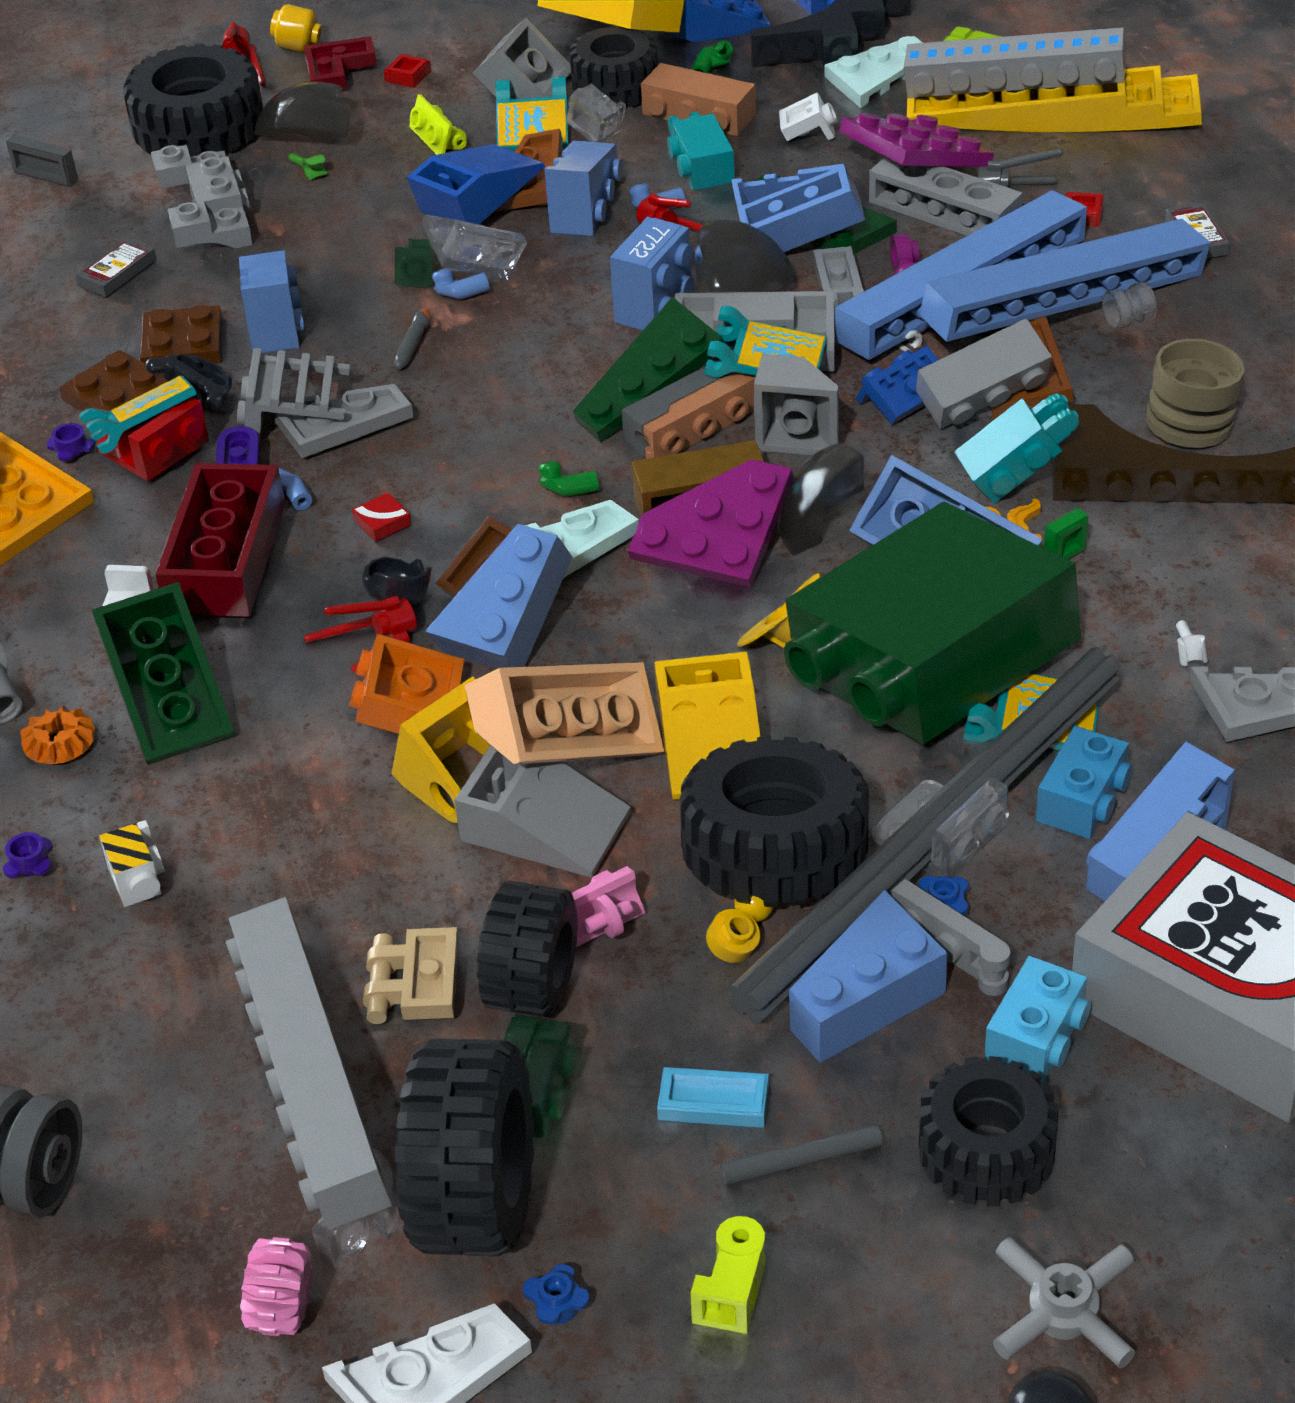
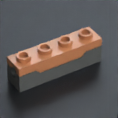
(687, 412)

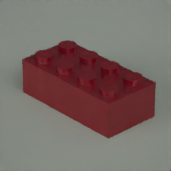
(223, 537)

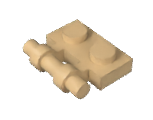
(428, 975)

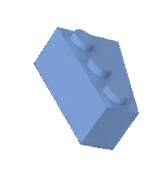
(581, 186)
(271, 301)
(505, 601)
(1186, 783)

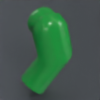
(713, 57)
(566, 484)

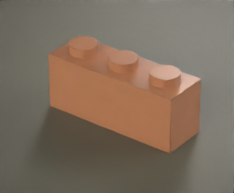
(681, 91)

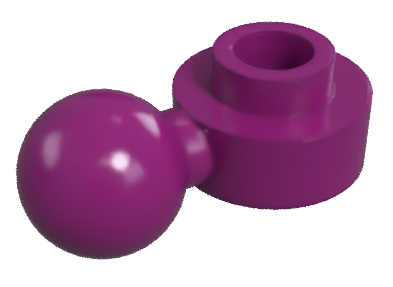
(903, 252)

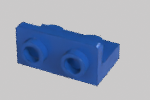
(895, 387)

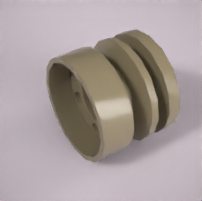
(1194, 393)

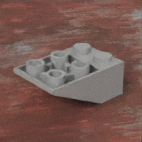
(539, 813)

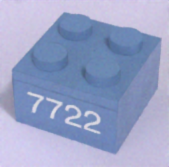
(650, 271)

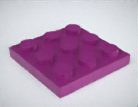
(916, 141)

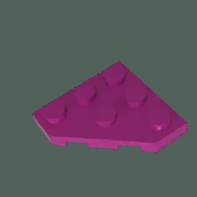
(717, 526)

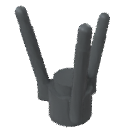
(995, 173)

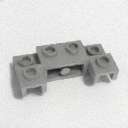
(216, 194)
(793, 310)

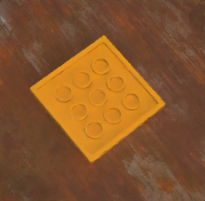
(33, 497)

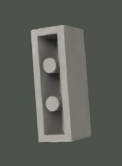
(983, 374)

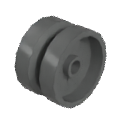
(37, 1150)

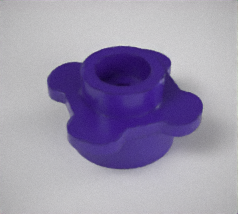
(69, 442)
(27, 855)

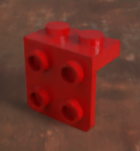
(160, 440)

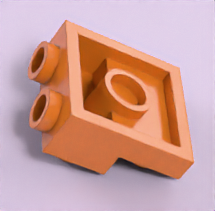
(400, 682)

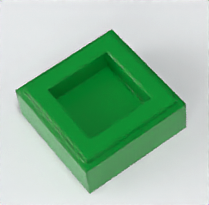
(1067, 534)

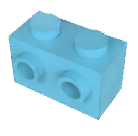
(1038, 1017)

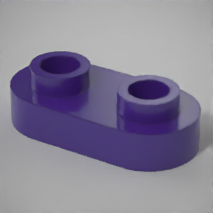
(238, 446)

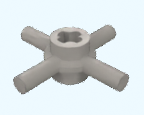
(1064, 1302)

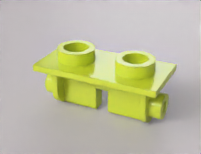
(435, 127)

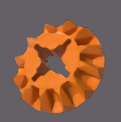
(68, 743)

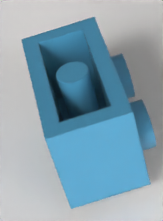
(1083, 782)

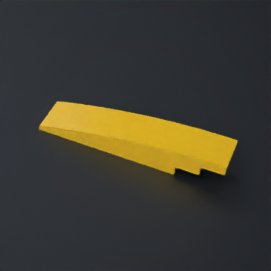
(1136, 104)

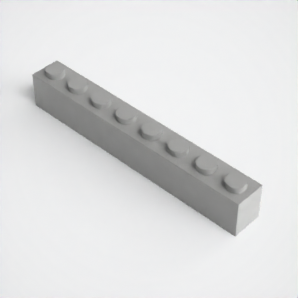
(307, 1067)

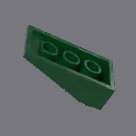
(162, 673)

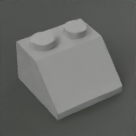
(525, 60)
(794, 406)

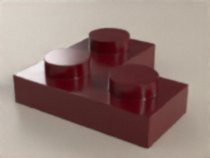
(330, 59)

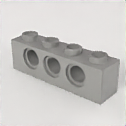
(940, 195)

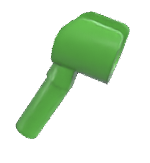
(312, 166)

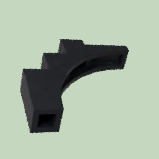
(826, 33)

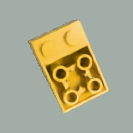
(702, 708)

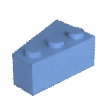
(800, 206)
(866, 980)

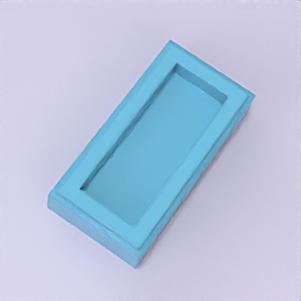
(713, 1097)

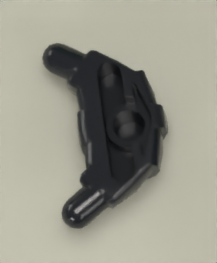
(205, 376)

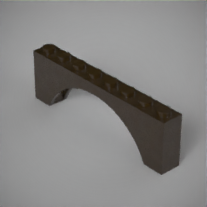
(1116, 466)

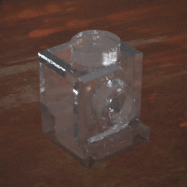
(595, 114)

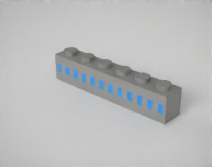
(1015, 63)

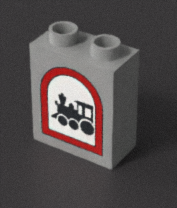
(1202, 960)

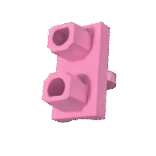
(607, 904)

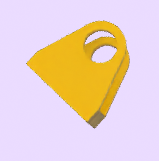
(427, 741)

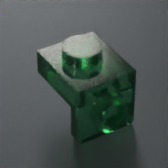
(415, 263)

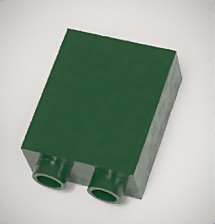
(932, 621)

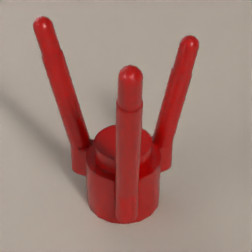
(239, 39)
(661, 208)
(391, 619)

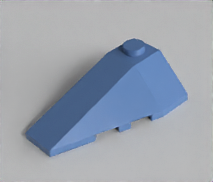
(906, 494)

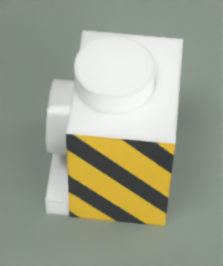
(133, 862)

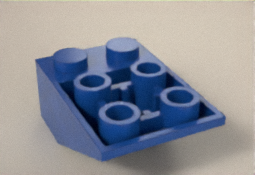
(719, 19)
(470, 181)

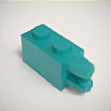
(700, 150)
(1017, 444)

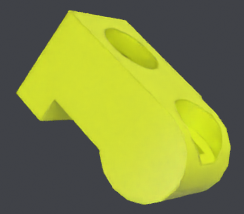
(731, 1292)

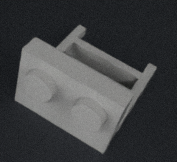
(264, 385)

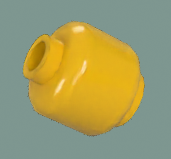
(295, 28)

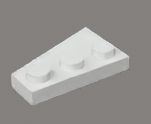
(442, 1367)

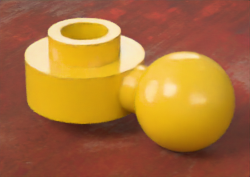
(727, 944)

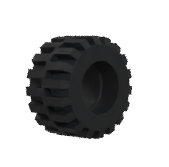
(613, 62)
(527, 948)
(981, 1164)

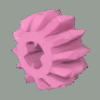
(276, 1286)

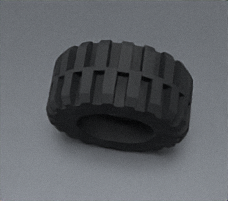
(193, 99)
(774, 820)
(465, 1147)

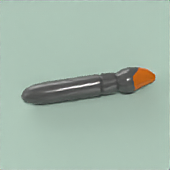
(413, 336)

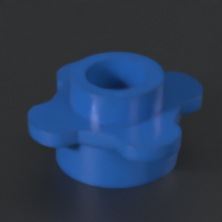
(947, 890)
(561, 1307)

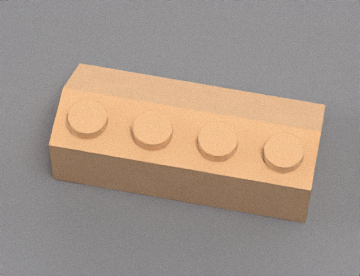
(566, 712)

